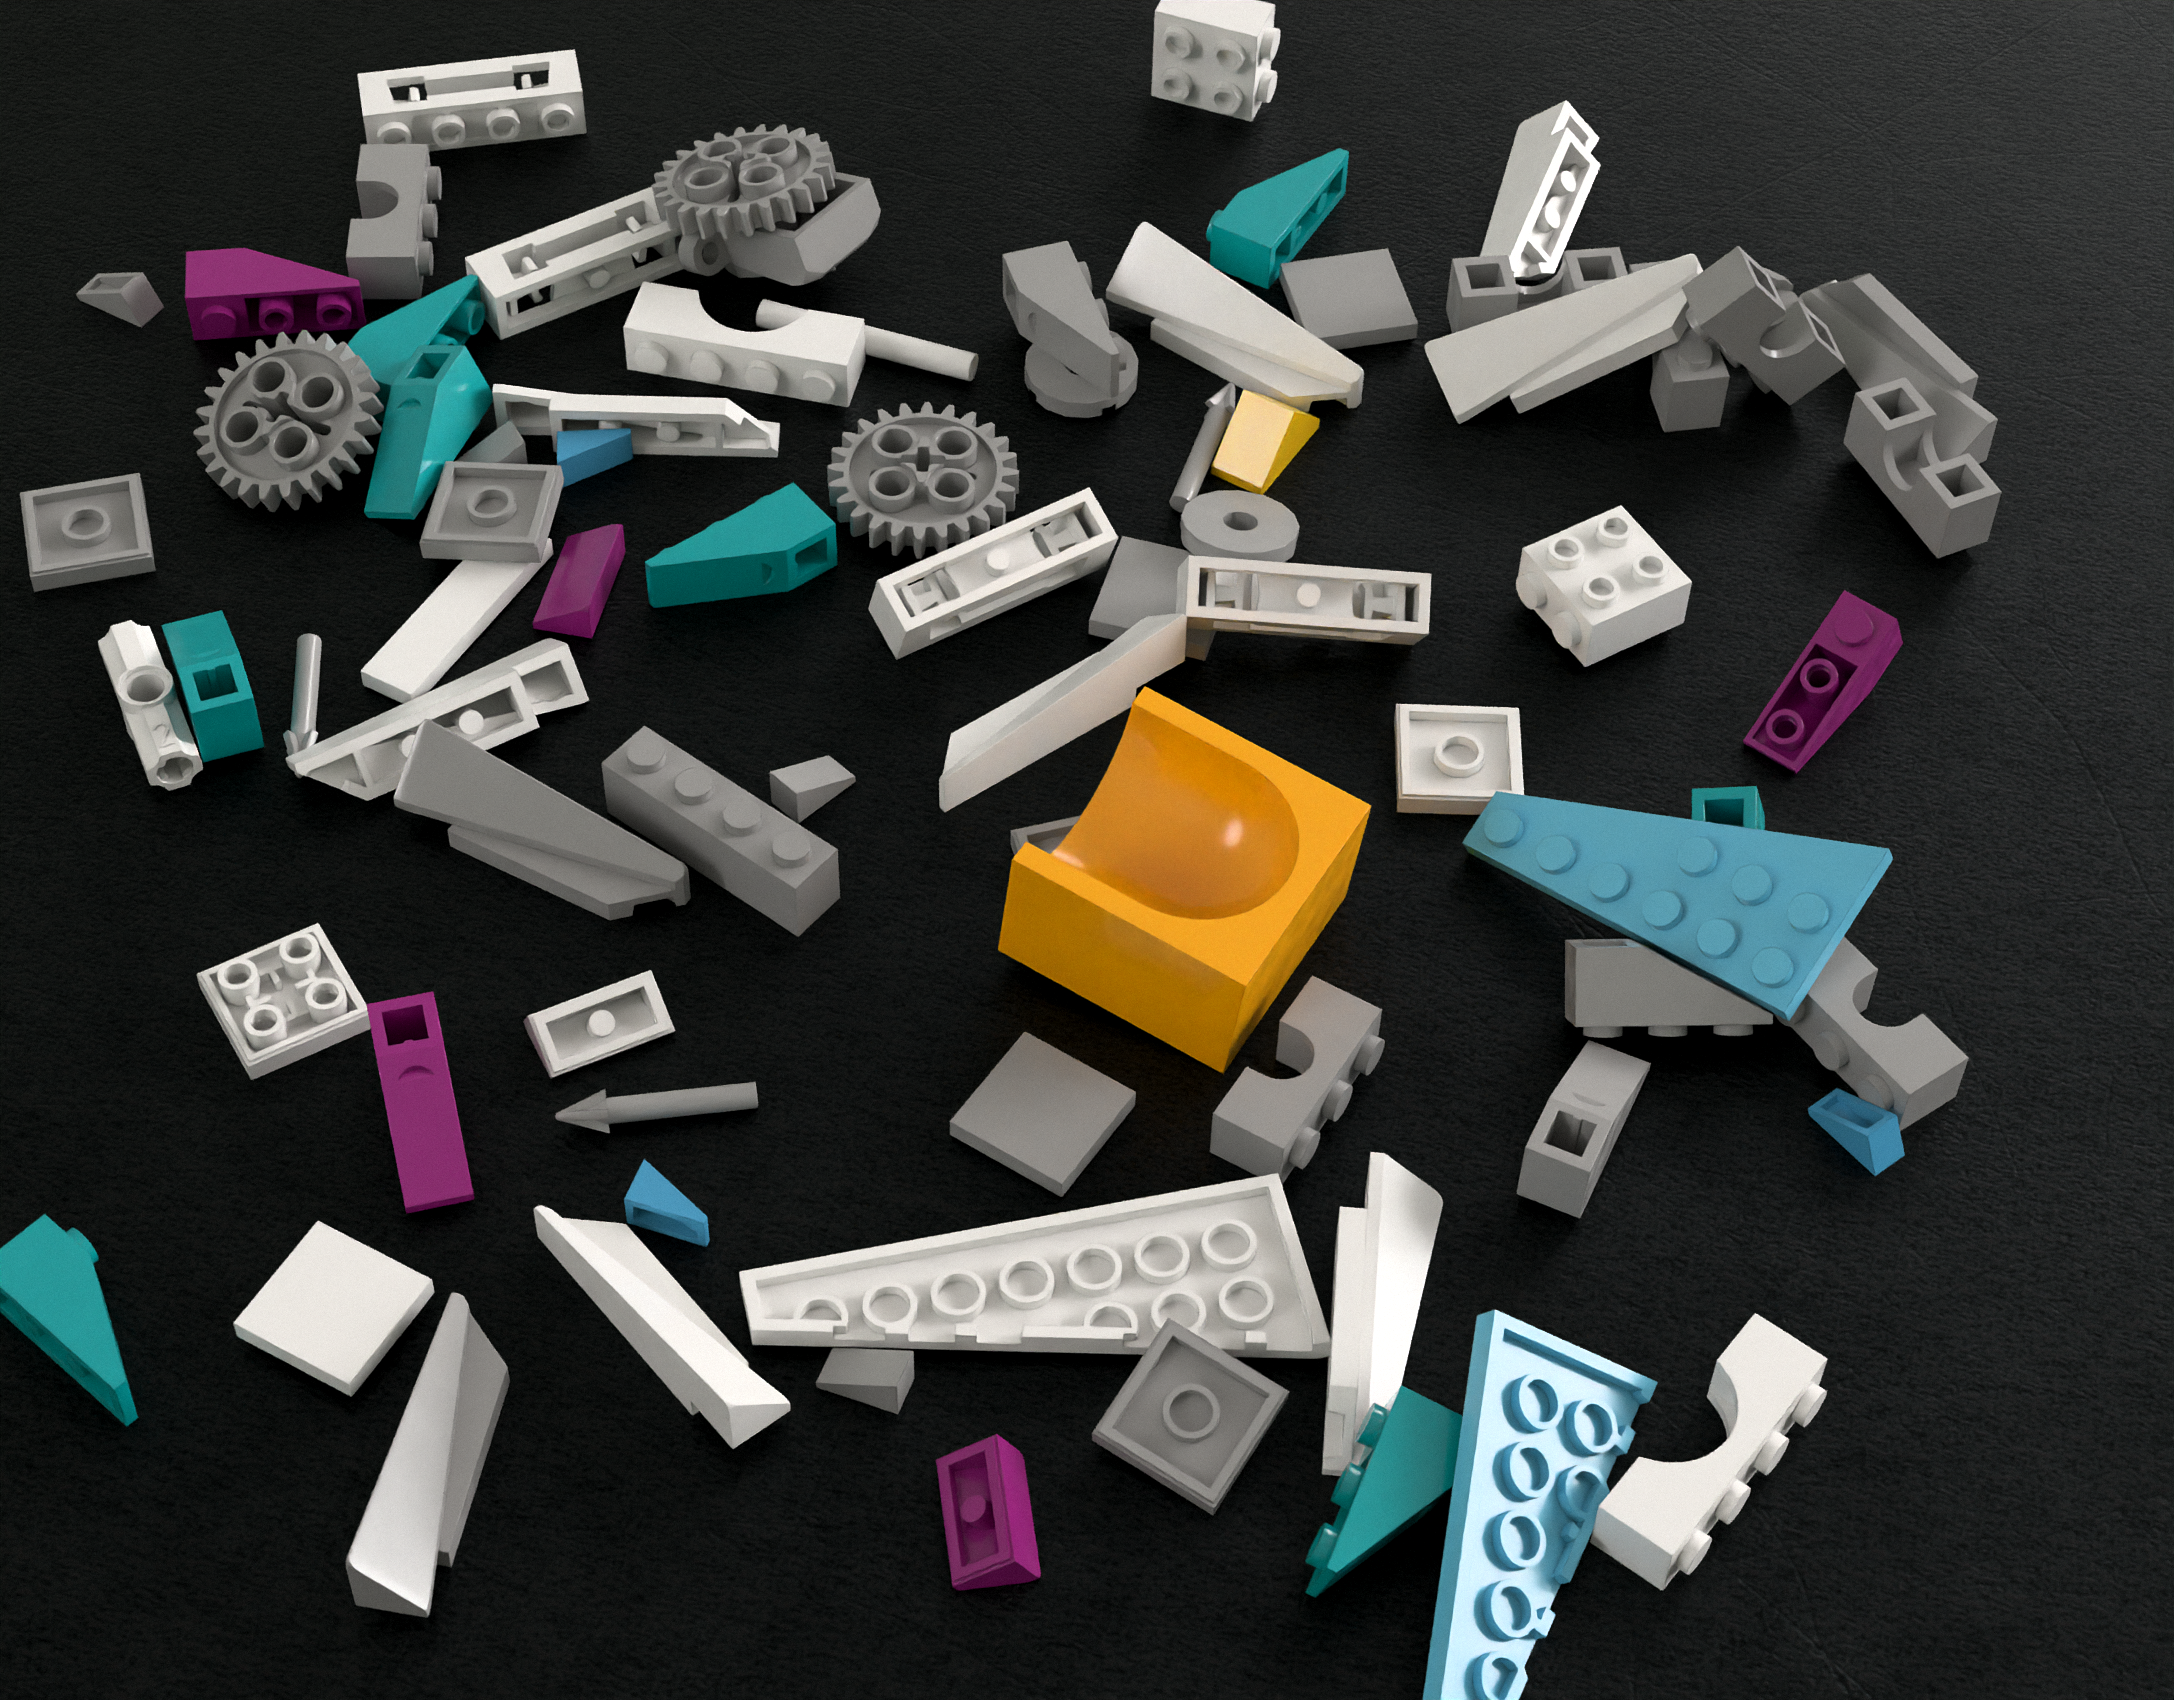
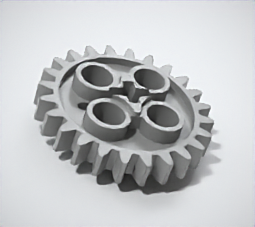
(744, 181)
(283, 457)
(922, 479)

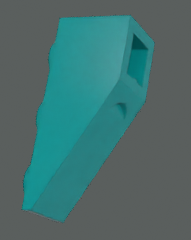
(437, 319)
(425, 423)
(750, 553)
(214, 686)
(1397, 1482)

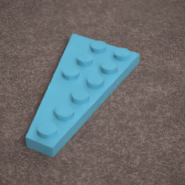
(1712, 896)
(1523, 1500)

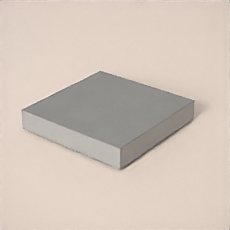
(1349, 299)
(492, 512)
(87, 532)
(1143, 585)
(1042, 1113)
(1190, 1416)

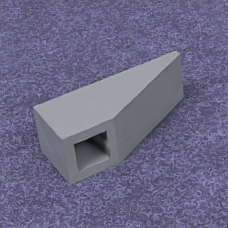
(1056, 311)
(1631, 985)
(1580, 1128)

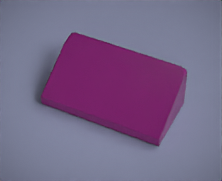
(582, 582)
(988, 1515)

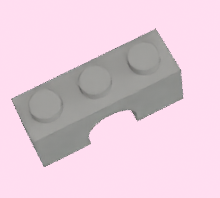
(390, 241)
(1487, 289)
(1745, 316)
(1687, 380)
(1944, 501)
(1895, 1068)
(1277, 1122)

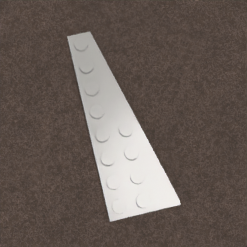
(1064, 1283)

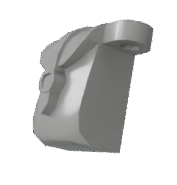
(796, 250)

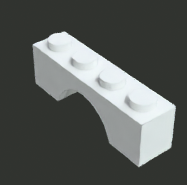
(806, 360)
(1664, 1510)

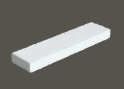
(446, 626)

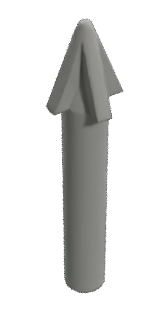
(1216, 419)
(305, 695)
(598, 1111)

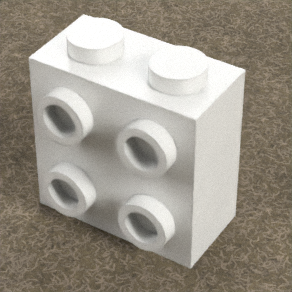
(1215, 54)
(1602, 586)

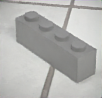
(721, 830)

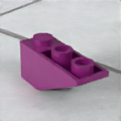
(261, 294)
(1826, 682)
(420, 1102)

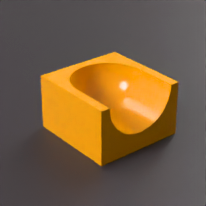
(1186, 882)

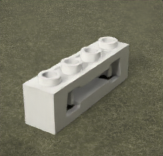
(475, 102)
(579, 259)
(992, 573)
(1304, 600)

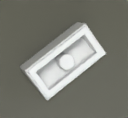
(599, 1024)

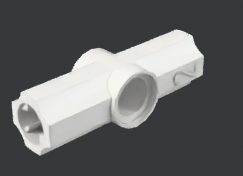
(150, 705)

